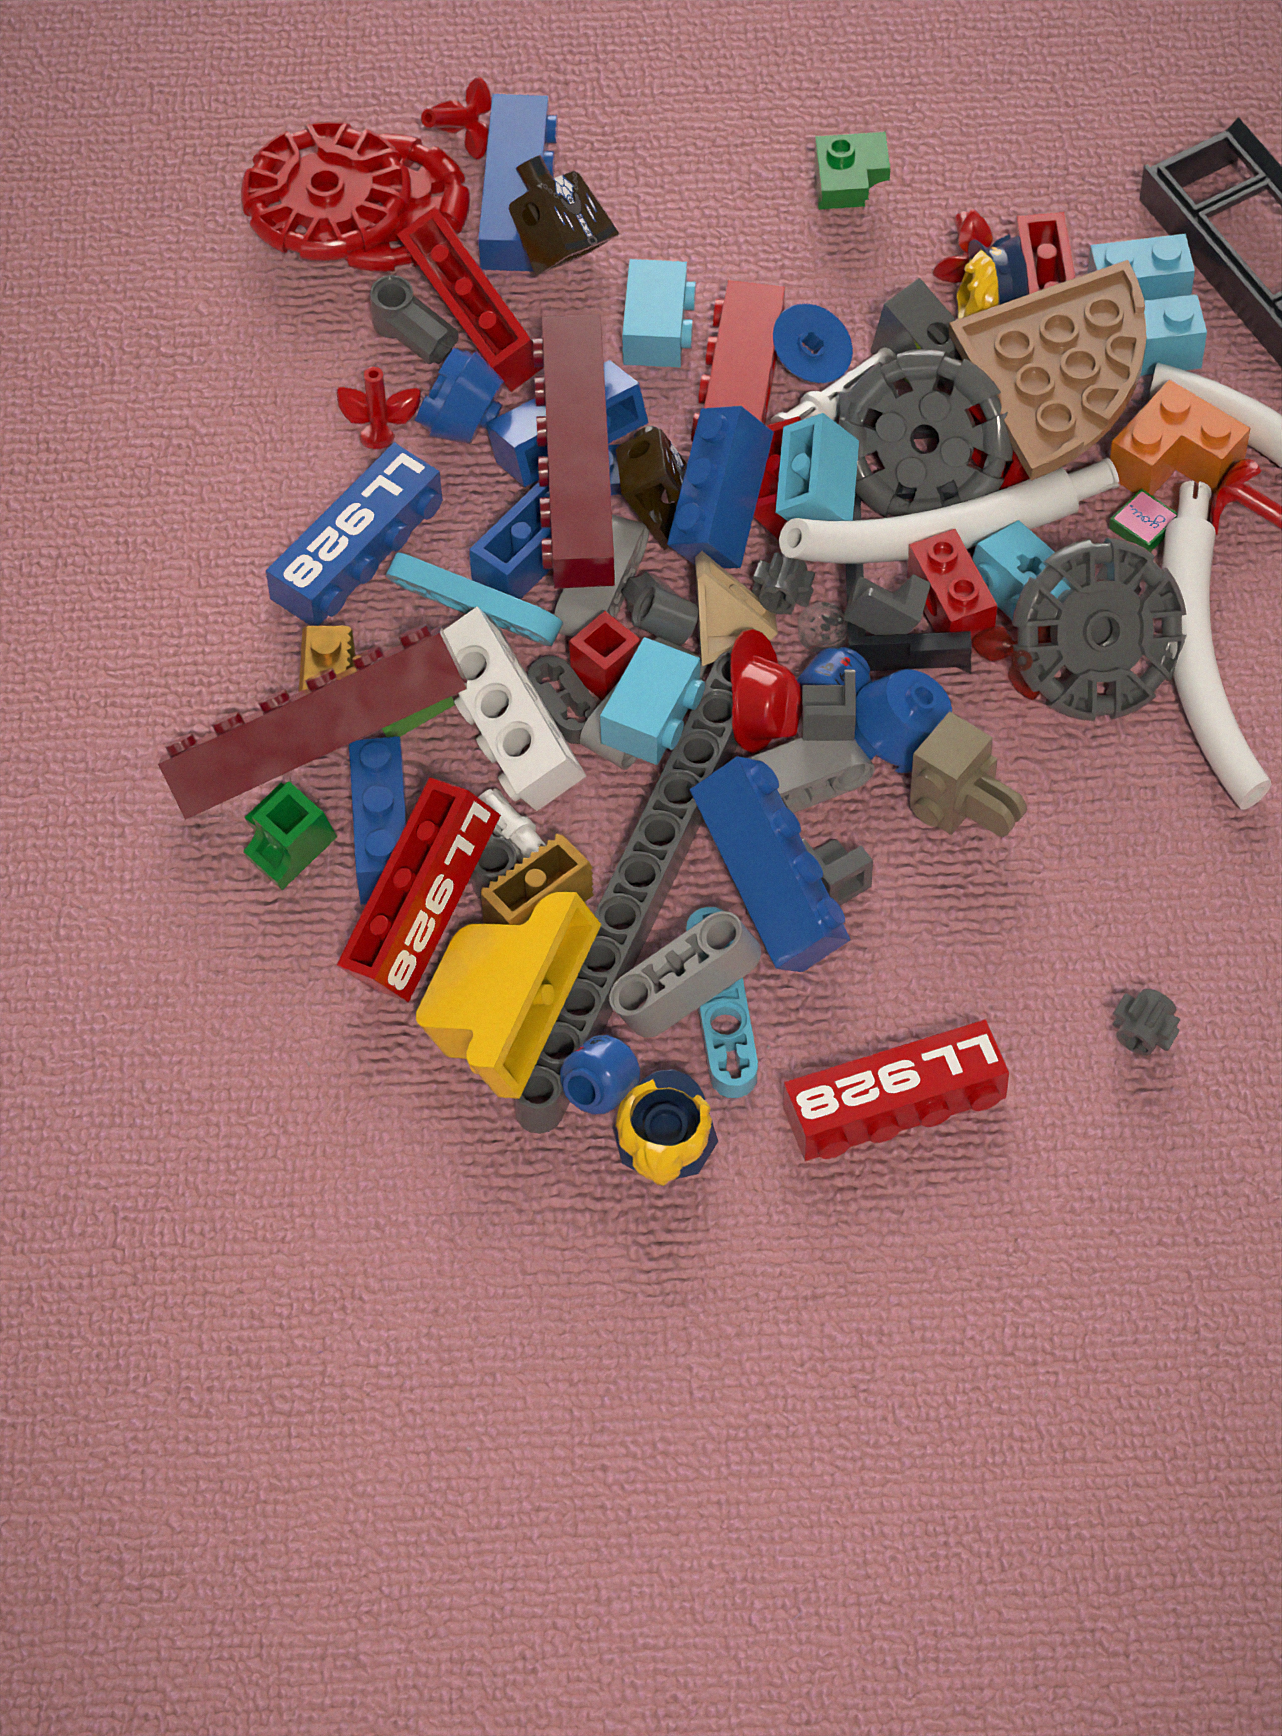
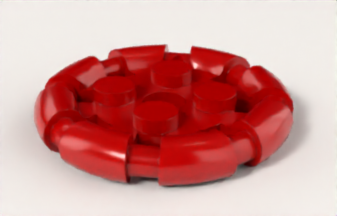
(437, 175)
(332, 212)

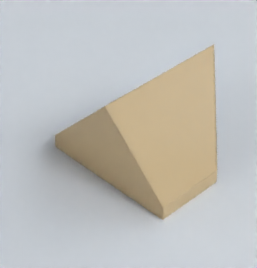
(725, 610)

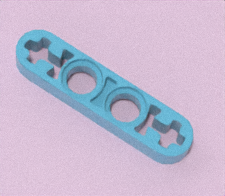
(466, 595)
(728, 1002)

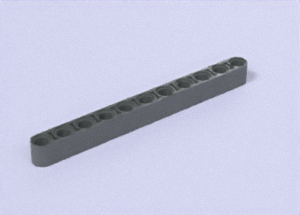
(631, 904)

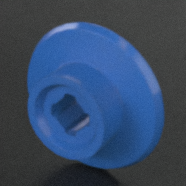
(822, 334)

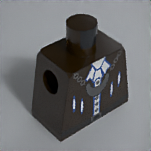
(558, 217)
(646, 469)

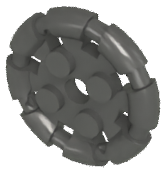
(925, 405)
(1072, 622)

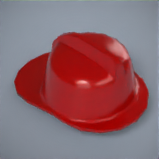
(763, 693)

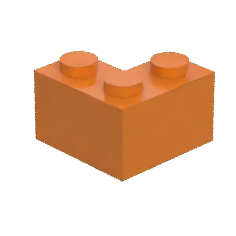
(1178, 435)

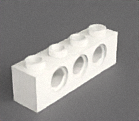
(549, 763)

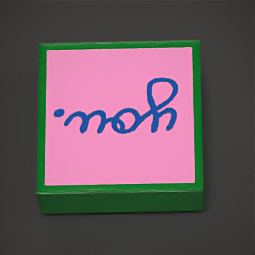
(1142, 520)

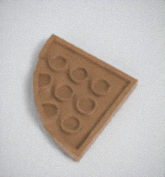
(1061, 362)

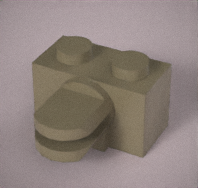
(957, 780)

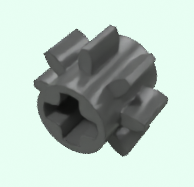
(783, 584)
(1146, 1022)

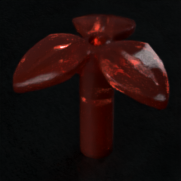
(997, 644)

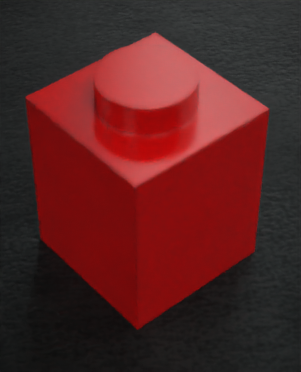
(602, 653)

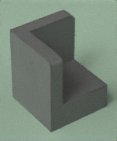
(885, 611)
(830, 710)
(843, 872)

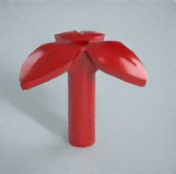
(452, 117)
(969, 226)
(374, 409)
(1234, 489)

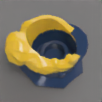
(992, 276)
(665, 1127)

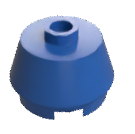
(461, 398)
(899, 715)

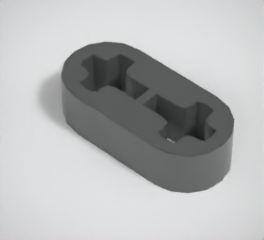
(572, 694)

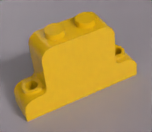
(506, 988)

